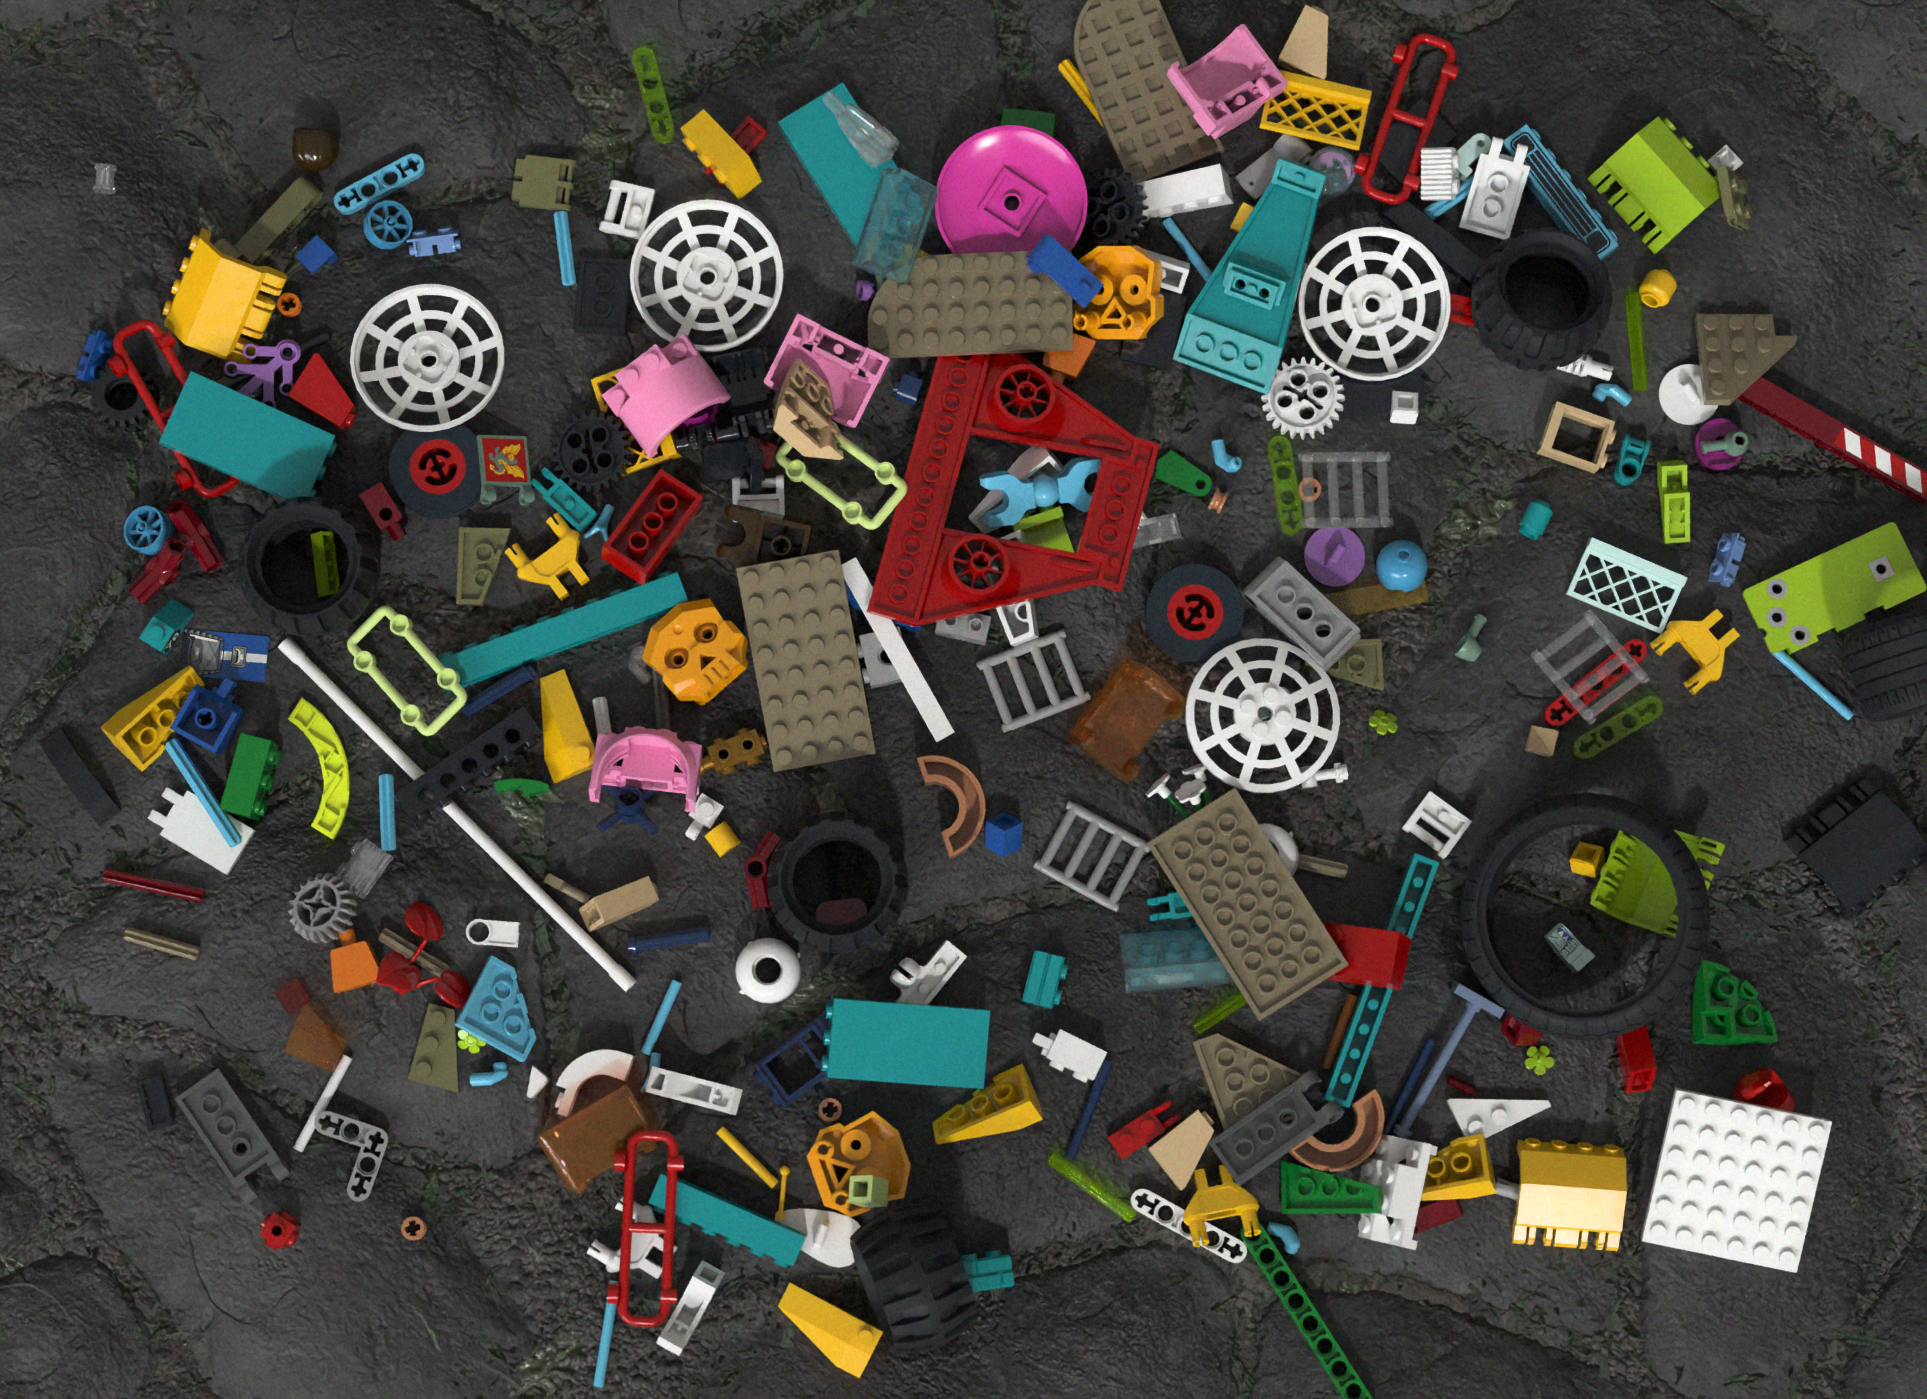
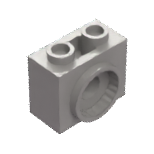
(876, 671)

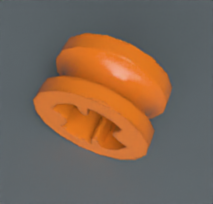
(293, 312)

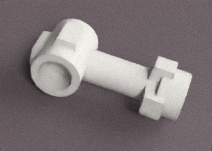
(1338, 773)

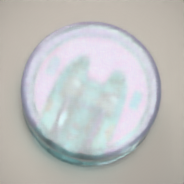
(1339, 167)

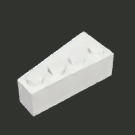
(1018, 618)

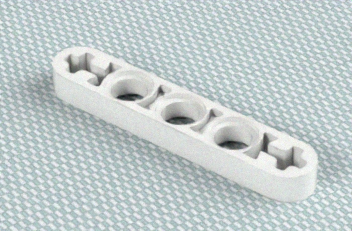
(1175, 1225)

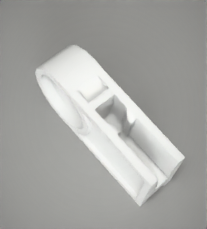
(500, 933)

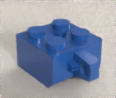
(214, 704)

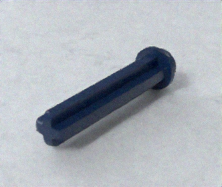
(499, 689)
(668, 939)

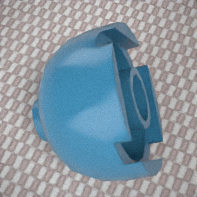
(1401, 566)

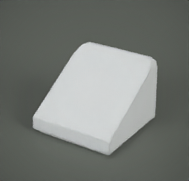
(1404, 407)
(536, 1082)

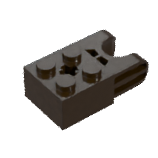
(762, 531)

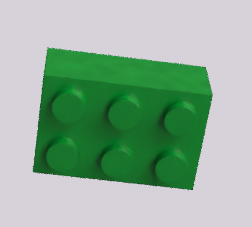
(251, 777)

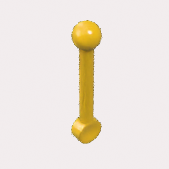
(780, 1214)

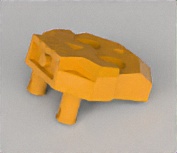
(1120, 271)
(683, 636)
(879, 1155)

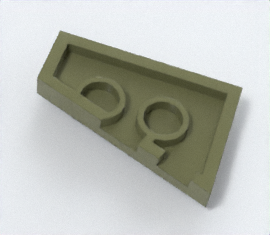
(478, 561)
(1360, 664)
(436, 1051)

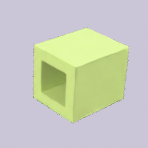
(868, 1191)

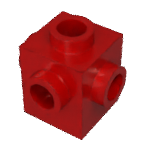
(289, 1230)

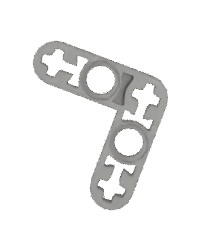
(361, 1140)

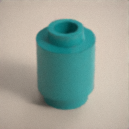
(1535, 519)

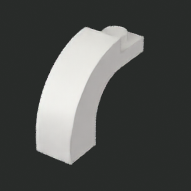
(586, 1066)
(694, 1090)
(690, 1308)

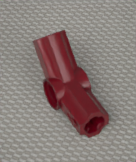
(195, 535)
(159, 570)
(758, 884)

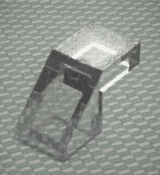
(1157, 530)

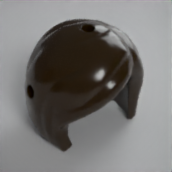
(315, 148)

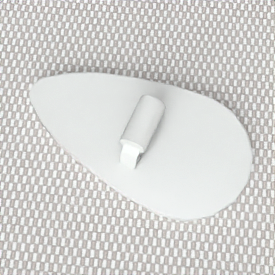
(827, 1234)

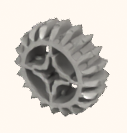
(325, 921)

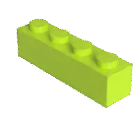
(325, 563)

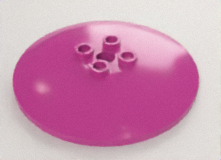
(1006, 164)

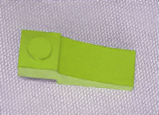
(1674, 501)

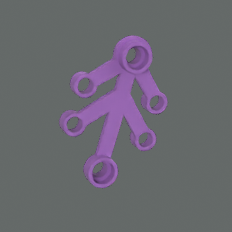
(265, 372)

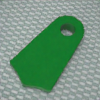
(1182, 474)

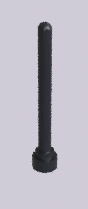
(232, 382)

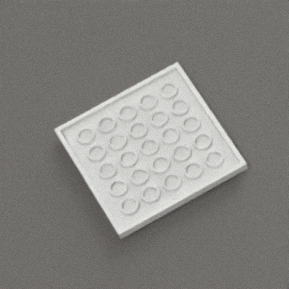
(1736, 1180)

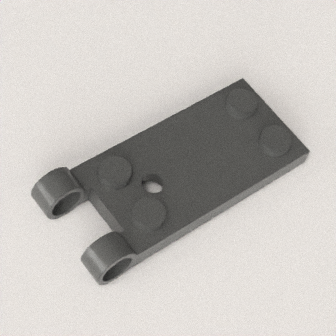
(223, 1124)
(1265, 1137)

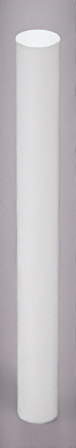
(323, 1102)

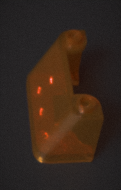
(1125, 718)
(587, 1140)

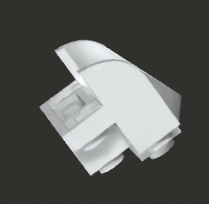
(1400, 1189)

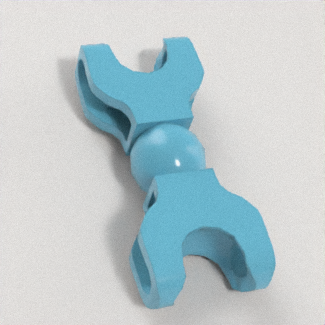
(1041, 491)

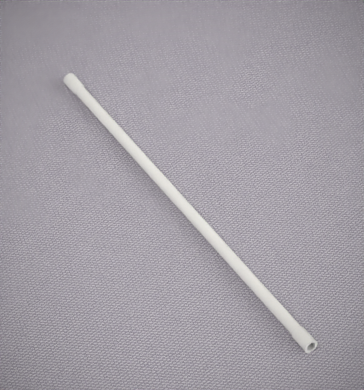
(615, 970)

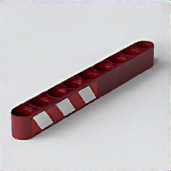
(1837, 438)

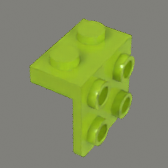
(1045, 529)

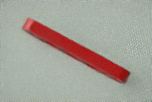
(1591, 694)

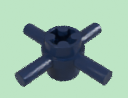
(632, 811)

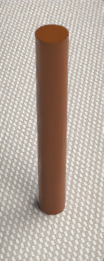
(1339, 1032)

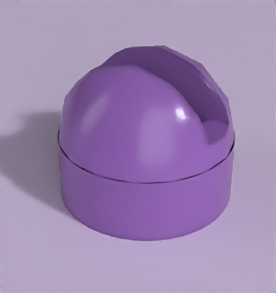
(864, 290)

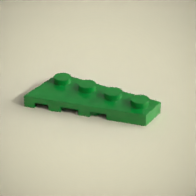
(1320, 1192)

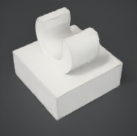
(1725, 157)

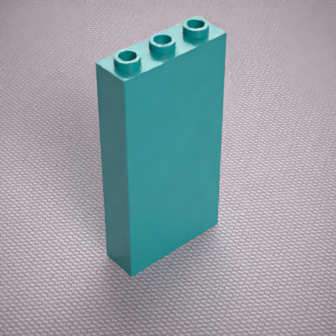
(833, 162)
(247, 439)
(906, 1043)

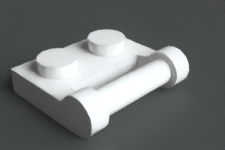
(635, 212)
(767, 502)
(1442, 818)

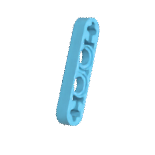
(377, 179)

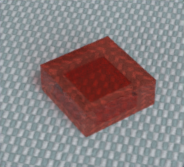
(293, 996)

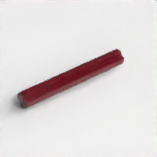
(154, 885)

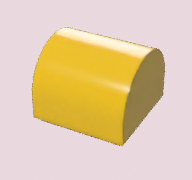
(722, 839)

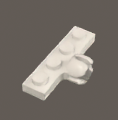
(927, 980)

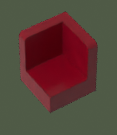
(1519, 1033)

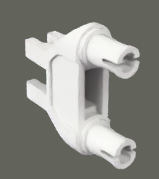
(640, 1247)

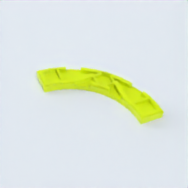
(333, 764)

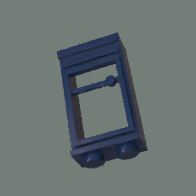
(764, 1075)

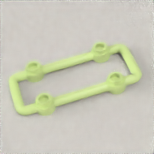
(852, 510)
(446, 678)

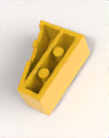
(721, 154)

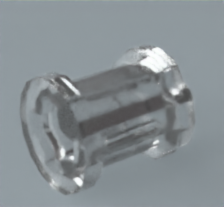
(105, 178)

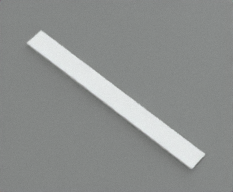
(898, 654)

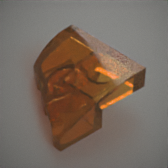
(314, 1040)

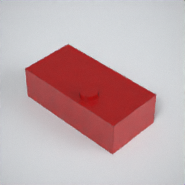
(651, 527)
(1373, 955)

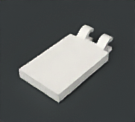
(1496, 191)
(195, 832)

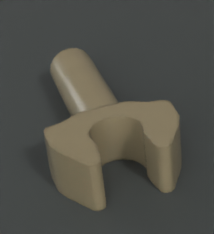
(567, 888)

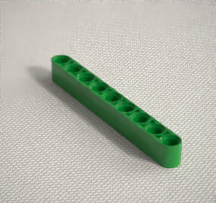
(1303, 1310)

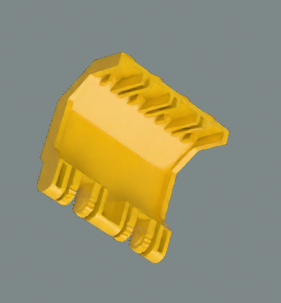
(220, 301)
(1570, 1192)

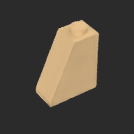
(1307, 45)
(618, 903)
(1183, 1147)

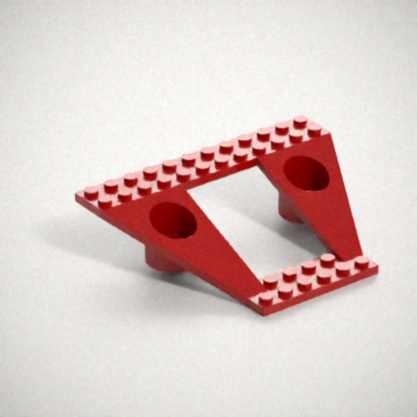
(963, 398)

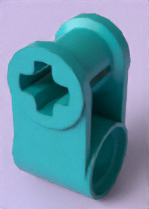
(1632, 455)

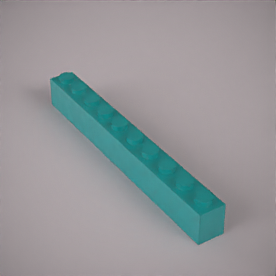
(566, 630)
(1372, 999)

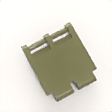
(543, 182)
(1733, 196)

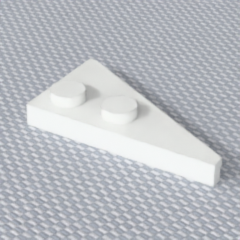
(1492, 1115)

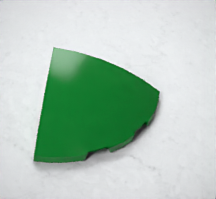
(1728, 1010)

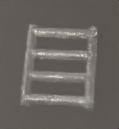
(1334, 519)
(1573, 695)

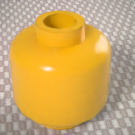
(1657, 288)

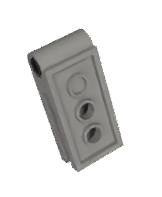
(1284, 596)

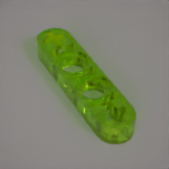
(652, 95)
(1281, 486)
(1617, 727)

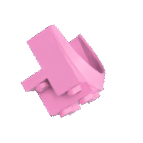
(648, 763)

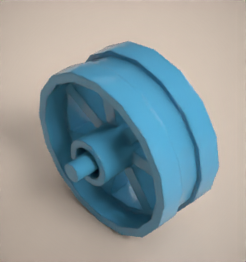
(387, 224)
(148, 530)

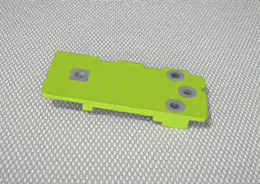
(1835, 589)

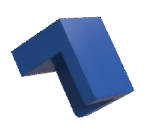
(316, 254)
(1003, 834)

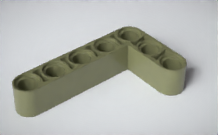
(274, 224)

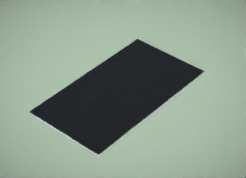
(1375, 396)

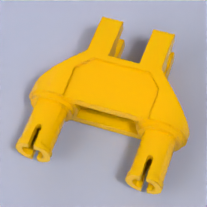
(553, 562)
(1701, 646)
(1218, 1203)

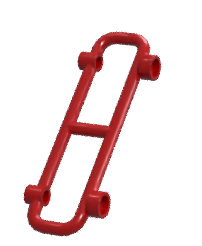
(1367, 164)
(122, 364)
(626, 1161)

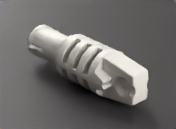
(1586, 366)

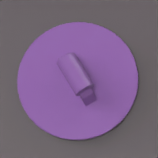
(1334, 556)

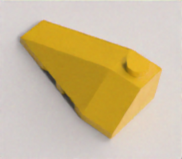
(144, 724)
(565, 733)
(999, 1108)
(1460, 1171)
(837, 1333)

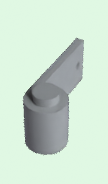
(1259, 174)

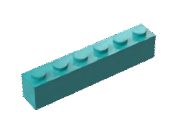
(732, 1221)

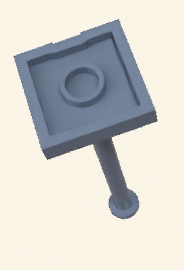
(1474, 1004)

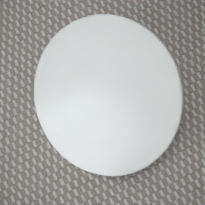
(1683, 397)

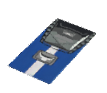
(225, 655)

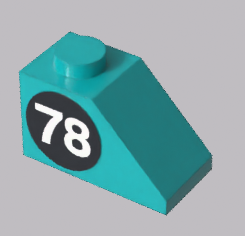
(167, 626)

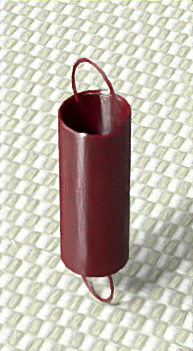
(1460, 1085)

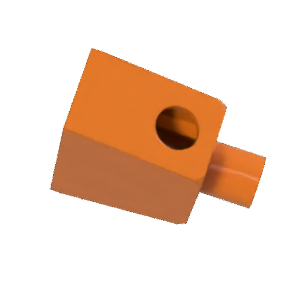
(1068, 363)
(353, 963)

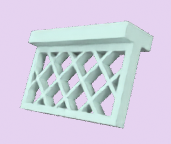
(1634, 564)

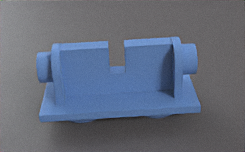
(443, 239)
(1729, 547)

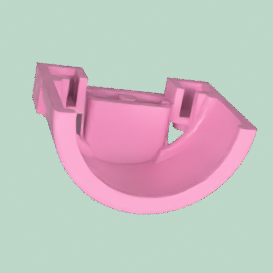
(1222, 86)
(836, 362)
(663, 391)

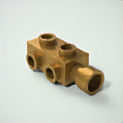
(737, 753)

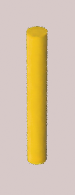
(747, 1157)

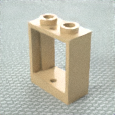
(1563, 410)

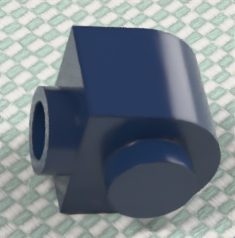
(908, 388)

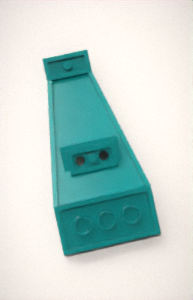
(1238, 328)

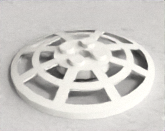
(706, 260)
(1389, 299)
(426, 344)
(1252, 728)

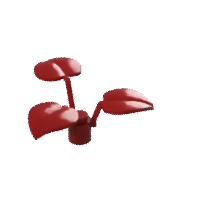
(404, 977)

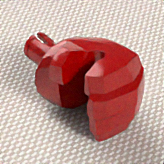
(1764, 1089)

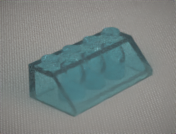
(895, 225)
(1169, 960)

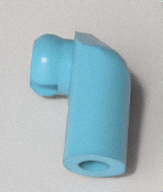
(1613, 391)
(1224, 460)
(489, 1078)
(1287, 1235)

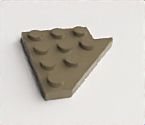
(1736, 353)
(1239, 1077)

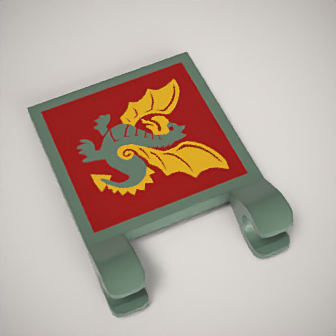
(504, 463)

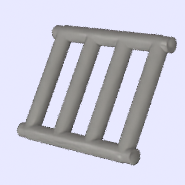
(1032, 713)
(1067, 876)

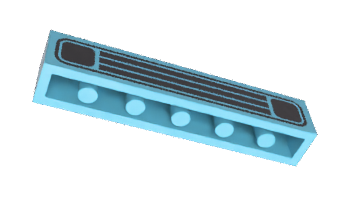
(1558, 195)

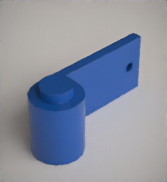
(1064, 269)

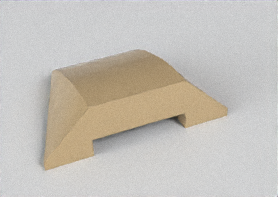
(805, 413)

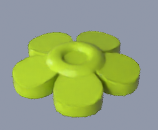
(1383, 722)
(467, 1039)
(1538, 1059)

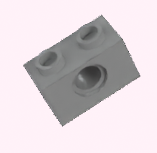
(967, 628)

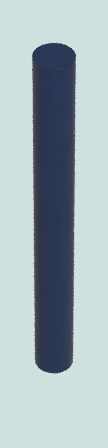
(1408, 1086)
(1088, 1109)

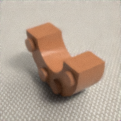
(968, 793)
(1355, 1147)

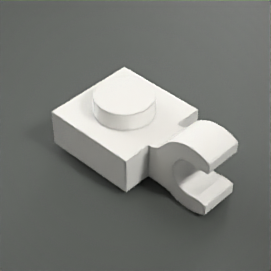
(705, 815)

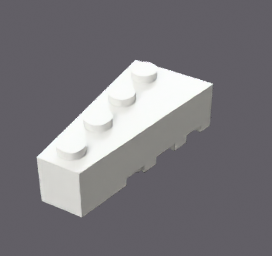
(1186, 192)

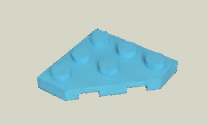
(498, 1011)

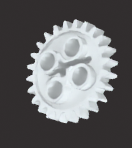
(1290, 417)

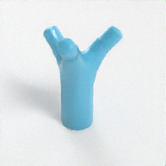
(602, 523)
(655, 1062)

